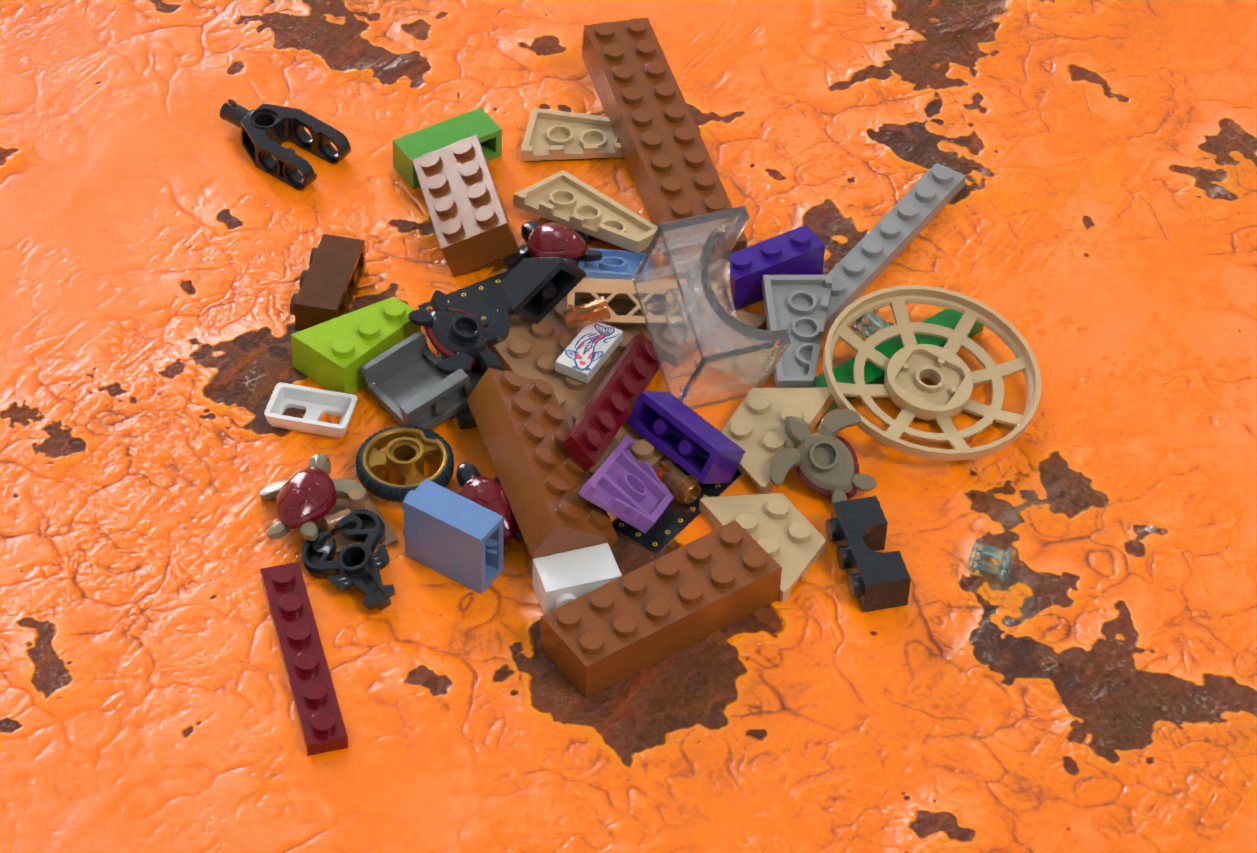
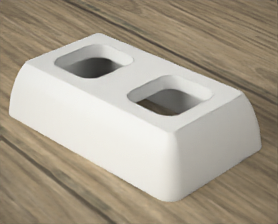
(315, 403)

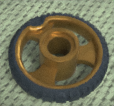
(402, 461)

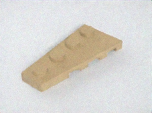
(568, 136)
(587, 210)

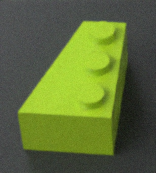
(339, 347)

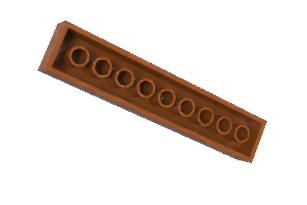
(652, 122)

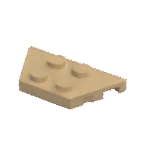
(760, 426)
(775, 527)

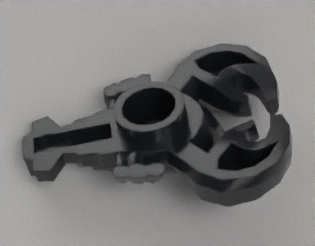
(357, 562)

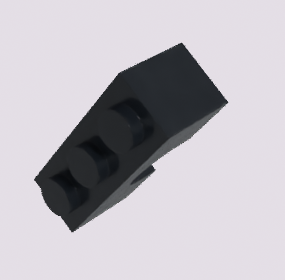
(873, 577)

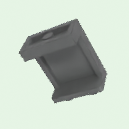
(412, 388)

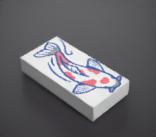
(588, 351)

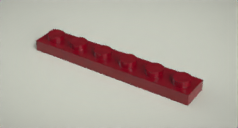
(612, 402)
(304, 659)

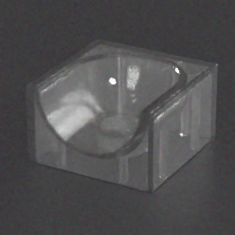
(692, 314)

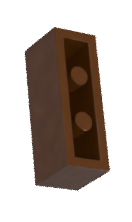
(329, 282)

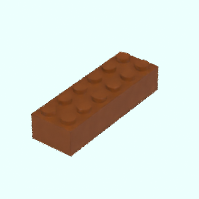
(539, 476)
(660, 608)

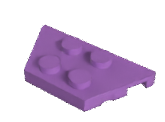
(628, 488)

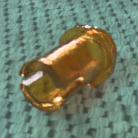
(584, 314)
(683, 487)

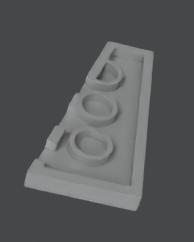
(801, 308)

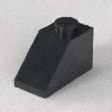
(540, 285)

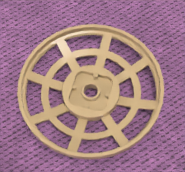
(936, 363)

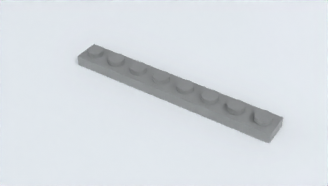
(891, 237)

